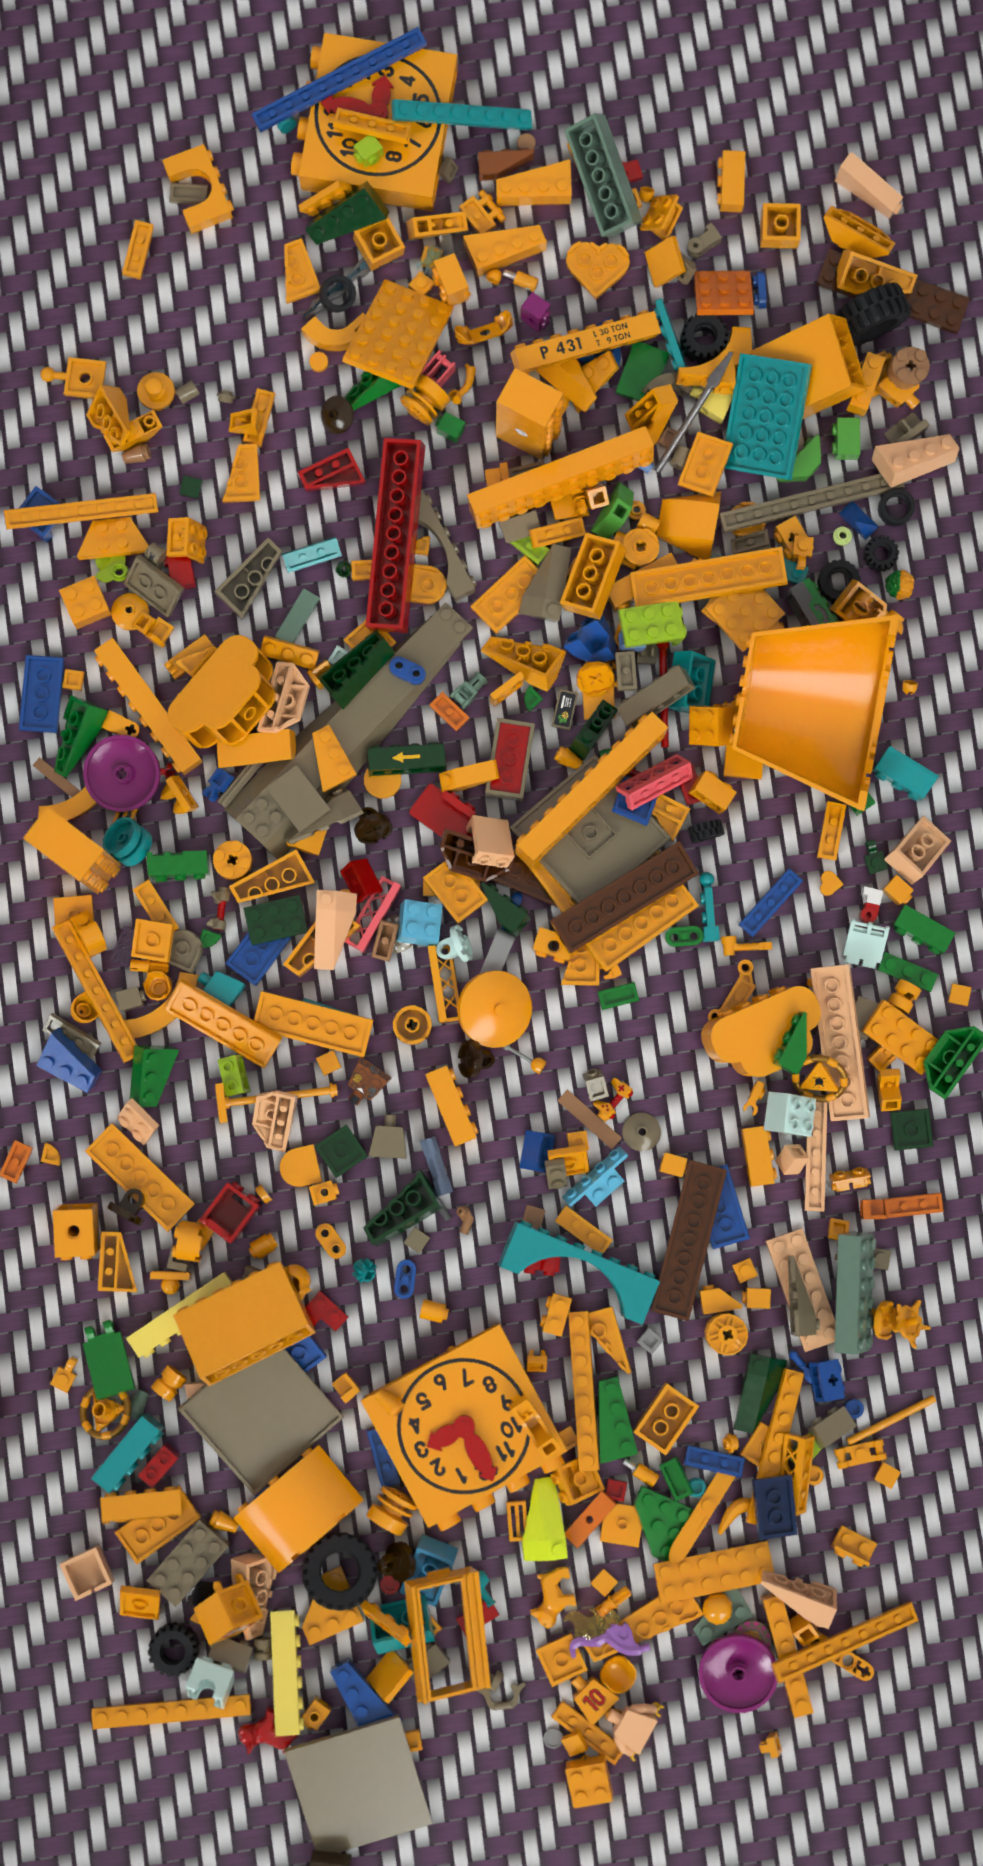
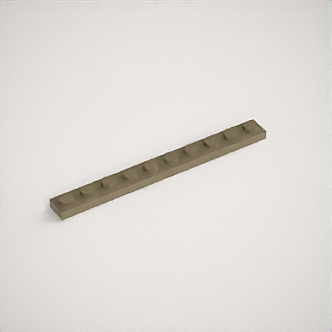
(804, 502)

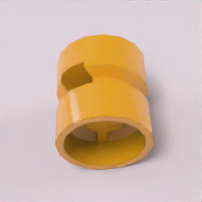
(904, 996)
(169, 1382)

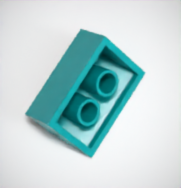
(701, 673)
(904, 774)
(384, 1642)

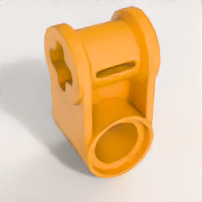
(117, 723)

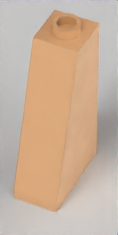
(868, 186)

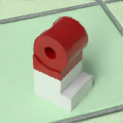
(871, 904)

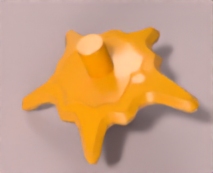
(909, 1322)

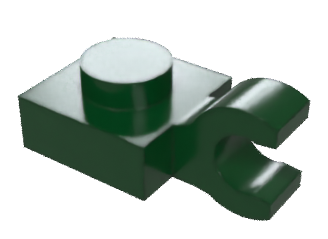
(874, 860)

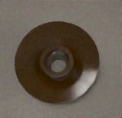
(343, 414)

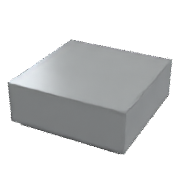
(650, 1340)

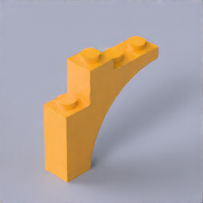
(739, 342)

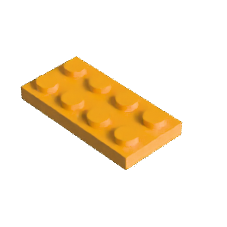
(899, 1035)

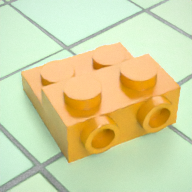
(575, 1485)

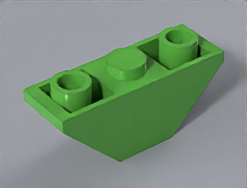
(806, 461)
(616, 513)

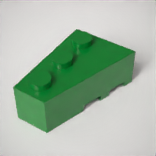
(178, 865)
(150, 1073)

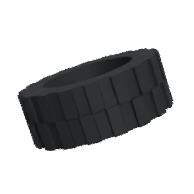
(834, 567)

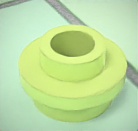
(840, 541)

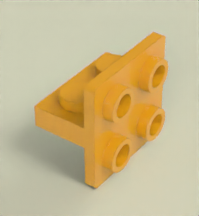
(662, 215)

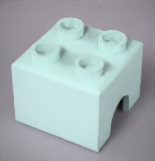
(790, 1114)
(211, 1676)

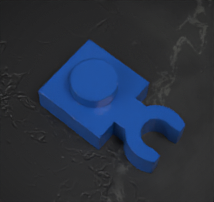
(219, 782)

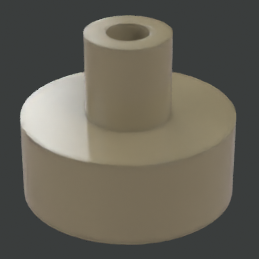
(495, 1679)

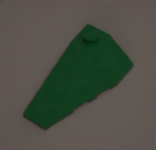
(758, 1388)

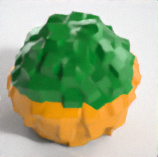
(899, 584)

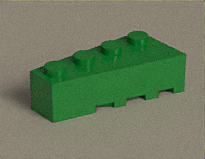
(615, 1431)

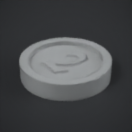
(552, 1738)

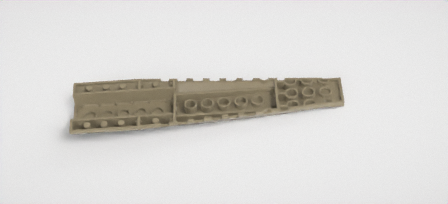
(357, 727)

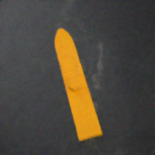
(699, 1517)

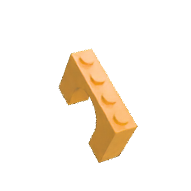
(198, 163)

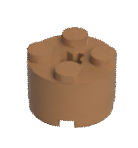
(915, 360)

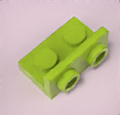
(234, 1075)

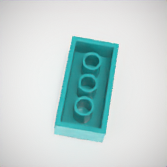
(128, 1452)

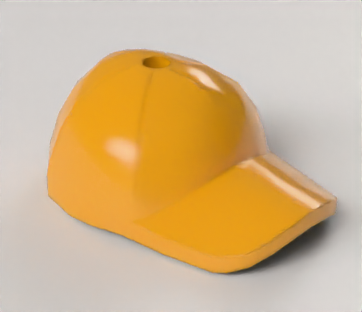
(83, 1004)

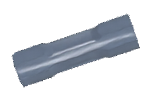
(436, 1166)

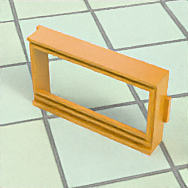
(474, 1632)

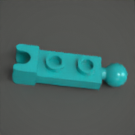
(710, 932)

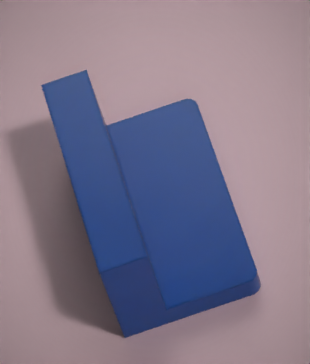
(535, 1150)

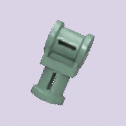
(466, 693)

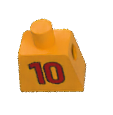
(593, 1697)

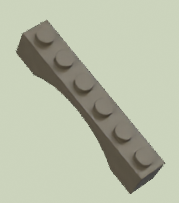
(458, 581)

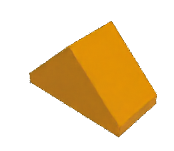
(245, 422)
(310, 845)

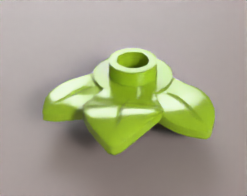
(109, 567)

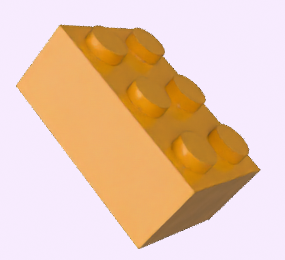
(665, 1418)

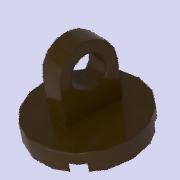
(372, 827)
(471, 1059)
(128, 1210)
(398, 1562)

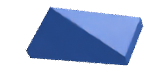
(858, 520)

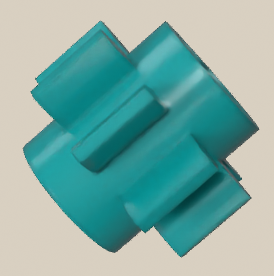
(364, 1270)

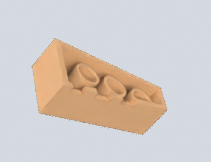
(914, 458)

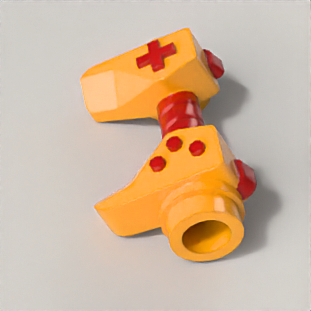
(606, 1110)

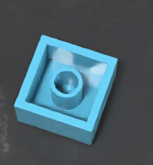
(419, 923)

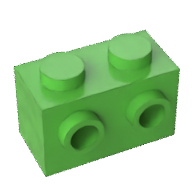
(846, 439)

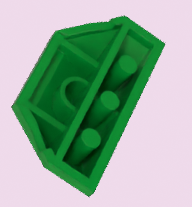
(951, 1058)

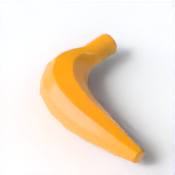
(734, 1510)

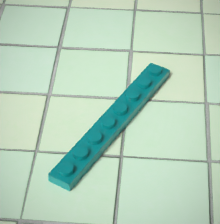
(461, 114)

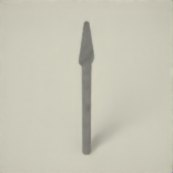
(712, 382)

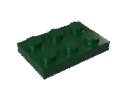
(275, 920)

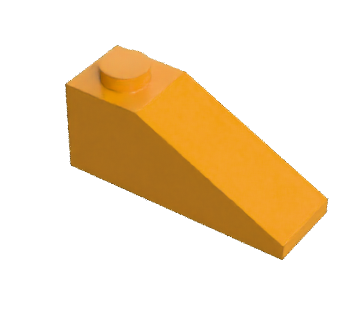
(436, 225)
(468, 776)

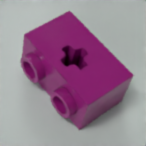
(535, 312)

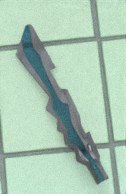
(338, 289)

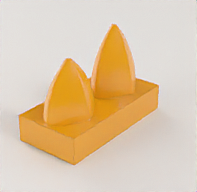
(176, 788)

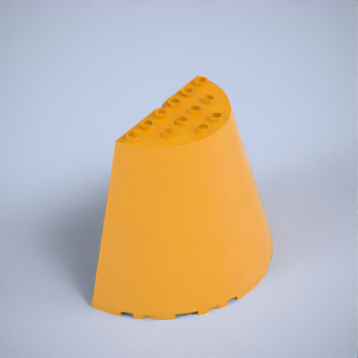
(817, 702)

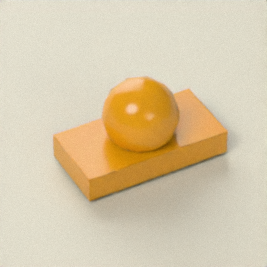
(170, 1282)

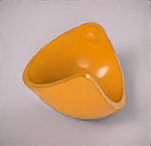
(618, 1674)

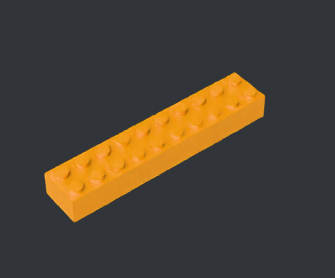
(561, 478)
(591, 789)

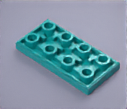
(668, 331)

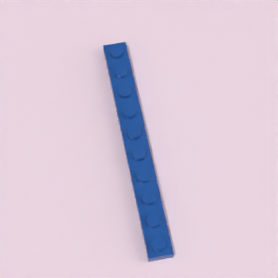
(339, 79)

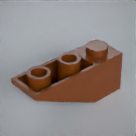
(498, 164)

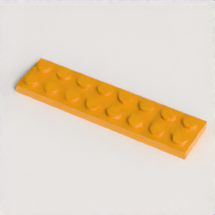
(710, 577)

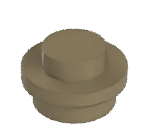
(225, 396)

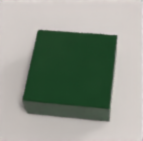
(190, 487)

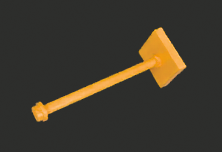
(224, 1102)

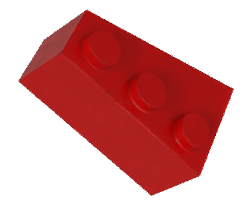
(332, 472)

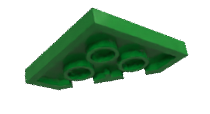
(660, 1520)

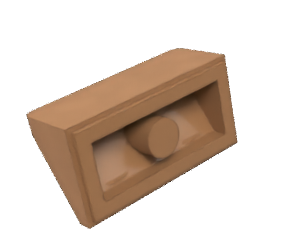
(385, 940)

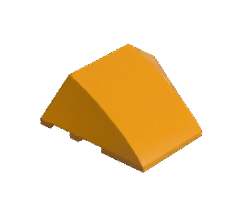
(690, 523)

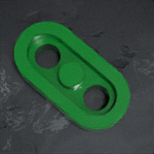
(683, 935)

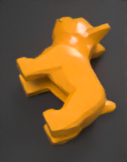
(553, 1598)

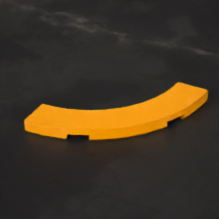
(72, 807)
(158, 1018)

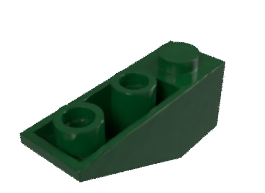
(593, 729)
(508, 915)

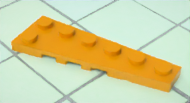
(652, 1620)

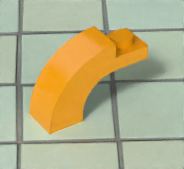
(535, 1427)

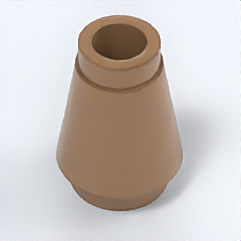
(138, 454)

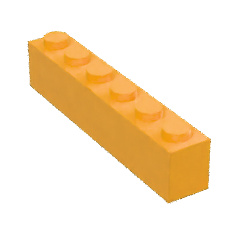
(785, 1645)

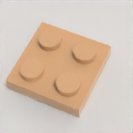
(137, 1121)

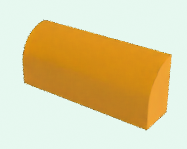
(258, 749)

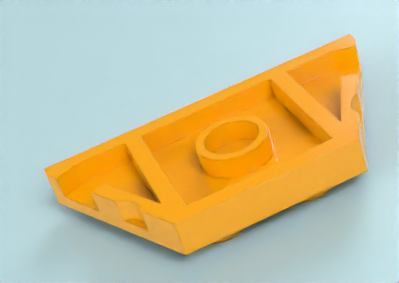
(112, 539)

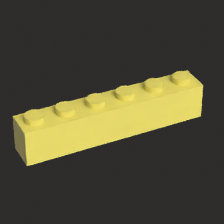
(165, 1326)
(285, 1673)

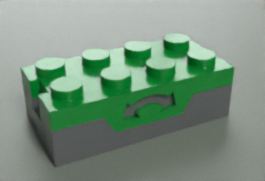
(809, 605)

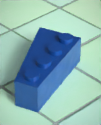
(359, 1694)

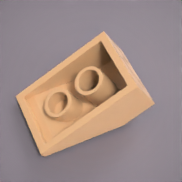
(917, 850)

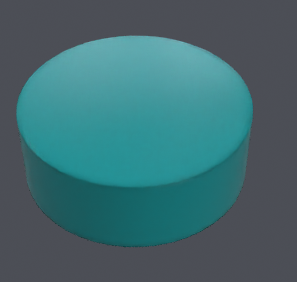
(287, 125)

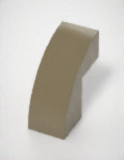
(665, 379)

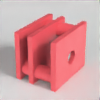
(432, 368)

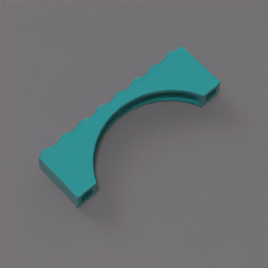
(632, 1288)

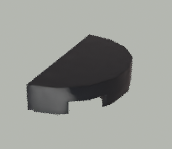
(202, 1591)

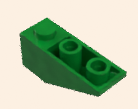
(794, 1047)

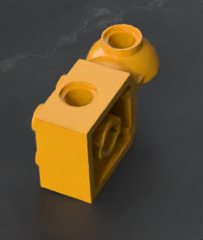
(860, 603)

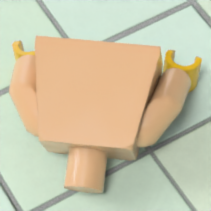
(634, 1726)

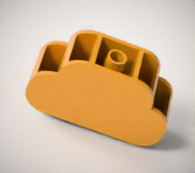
(225, 695)
(756, 1028)

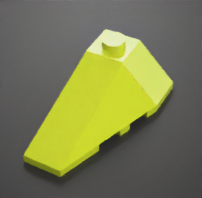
(544, 1530)

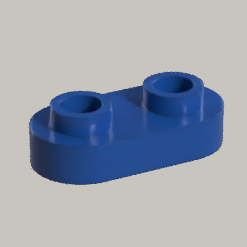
(759, 282)
(406, 672)
(405, 1279)

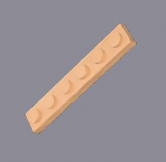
(816, 1164)

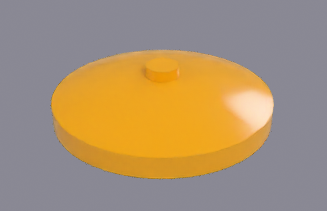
(494, 1008)

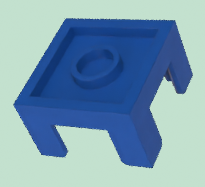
(40, 498)

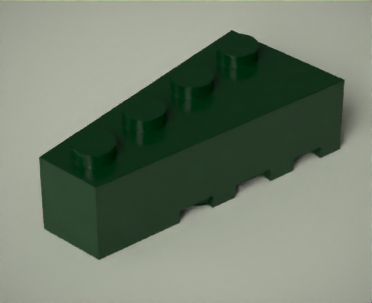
(349, 214)
(356, 668)
(405, 1210)

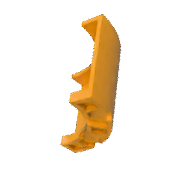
(298, 1508)

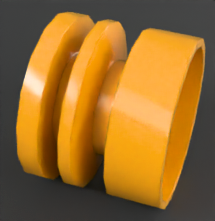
(425, 399)
(723, 1322)
(392, 1509)

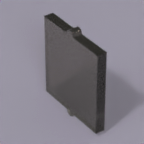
(454, 244)

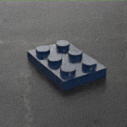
(774, 1506)

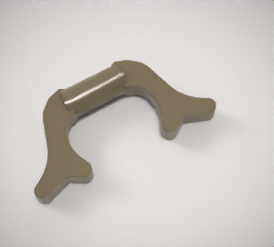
(504, 1704)

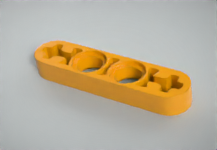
(862, 1663)

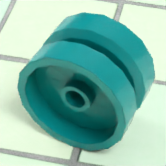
(127, 841)

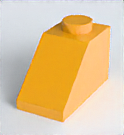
(716, 1300)

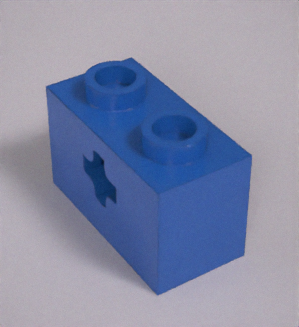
(822, 1388)

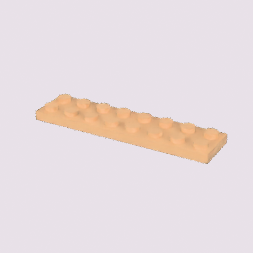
(841, 1039)

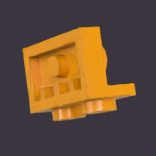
(854, 1546)

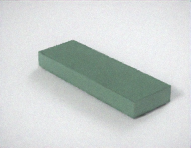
(297, 616)

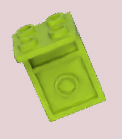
(652, 624)

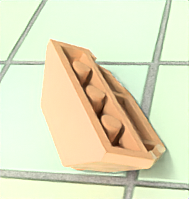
(290, 698)
(274, 1118)

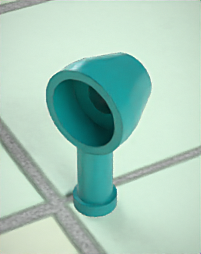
(484, 1594)

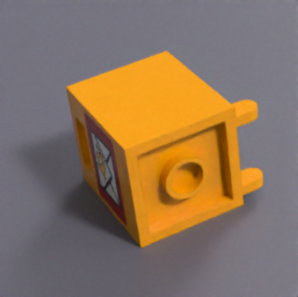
(228, 1611)

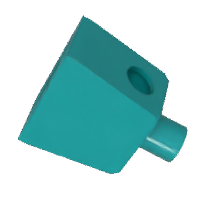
(221, 987)

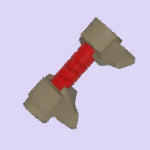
(220, 898)

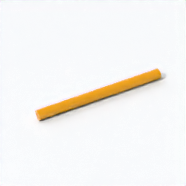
(890, 1420)

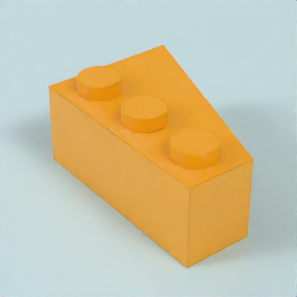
(653, 411)
(114, 1265)

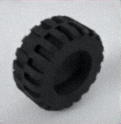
(875, 312)
(312, 1566)

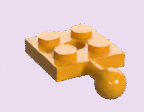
(75, 369)

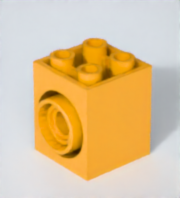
(75, 1243)

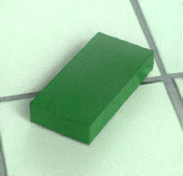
(618, 996)
(676, 1479)

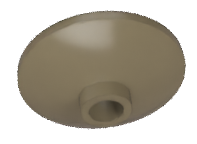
(631, 1129)

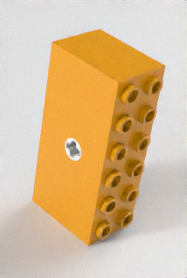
(529, 414)

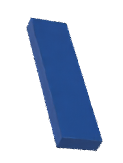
(770, 902)

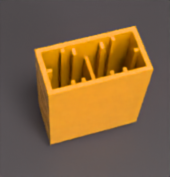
(833, 357)

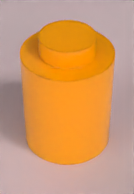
(433, 1311)

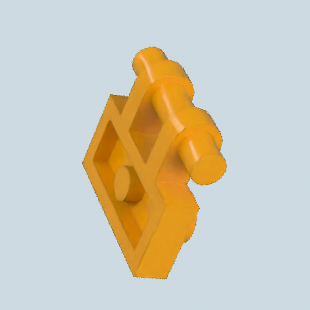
(477, 215)

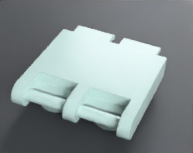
(865, 943)

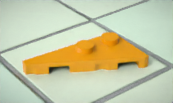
(607, 1333)

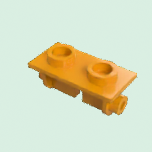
(858, 1177)

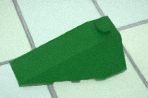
(369, 389)
(81, 728)

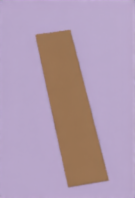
(59, 780)
(589, 1119)

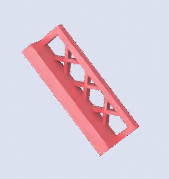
(657, 783)
(379, 914)

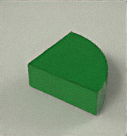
(531, 699)
(209, 938)

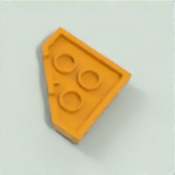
(322, 1622)

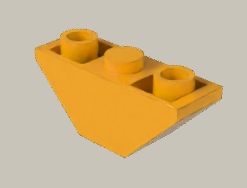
(141, 431)

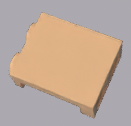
(491, 841)

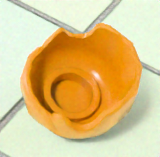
(157, 985)
(717, 1608)

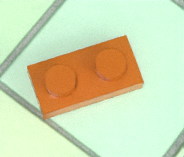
(449, 711)
(16, 1161)

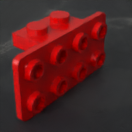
(442, 810)

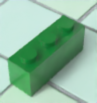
(922, 930)

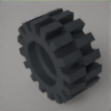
(888, 545)
(706, 831)

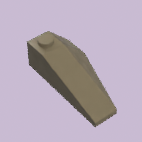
(547, 586)
(343, 809)
(802, 1315)

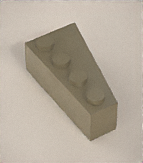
(247, 580)

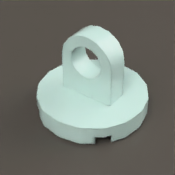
(458, 944)

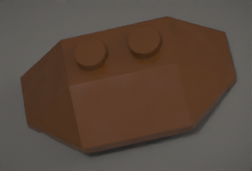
(458, 855)

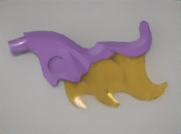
(602, 1629)

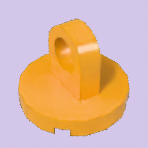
(595, 678)
(884, 1319)

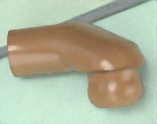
(466, 1218)

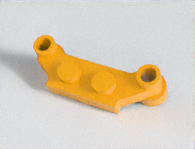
(740, 991)

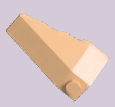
(260, 1574)

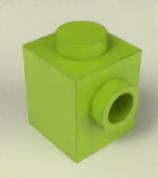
(368, 151)

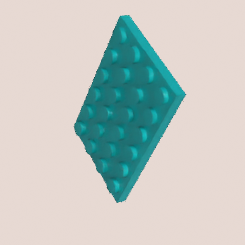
(767, 415)

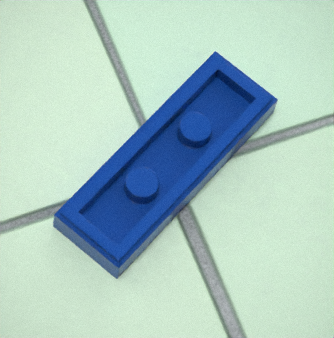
(714, 1461)
(385, 1467)

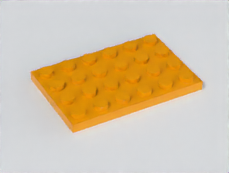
(398, 334)

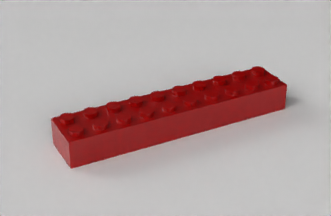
(395, 535)

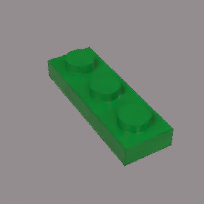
(907, 971)

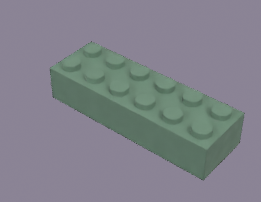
(603, 175)
(854, 1292)

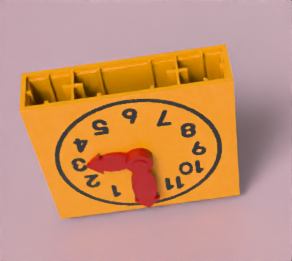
(405, 172)
(456, 1428)

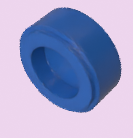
(854, 1408)

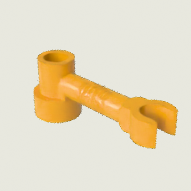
(730, 945)

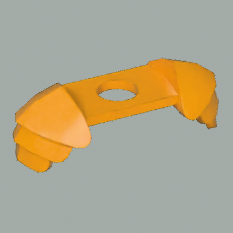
(470, 337)

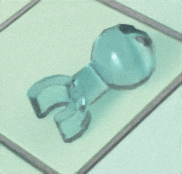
(431, 256)

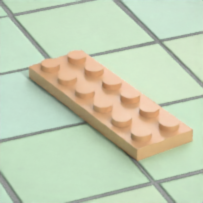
(796, 1244)

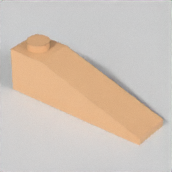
(333, 920)
(812, 1601)

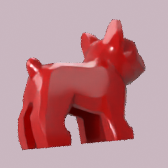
(263, 1732)

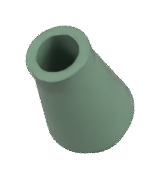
(138, 1404)

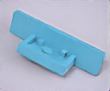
(598, 1182)

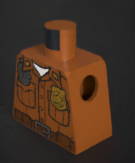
(366, 1081)

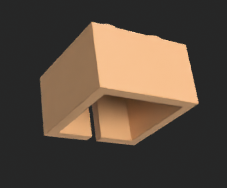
(86, 1571)

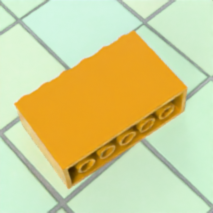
(72, 851)
(243, 1323)

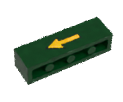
(406, 759)

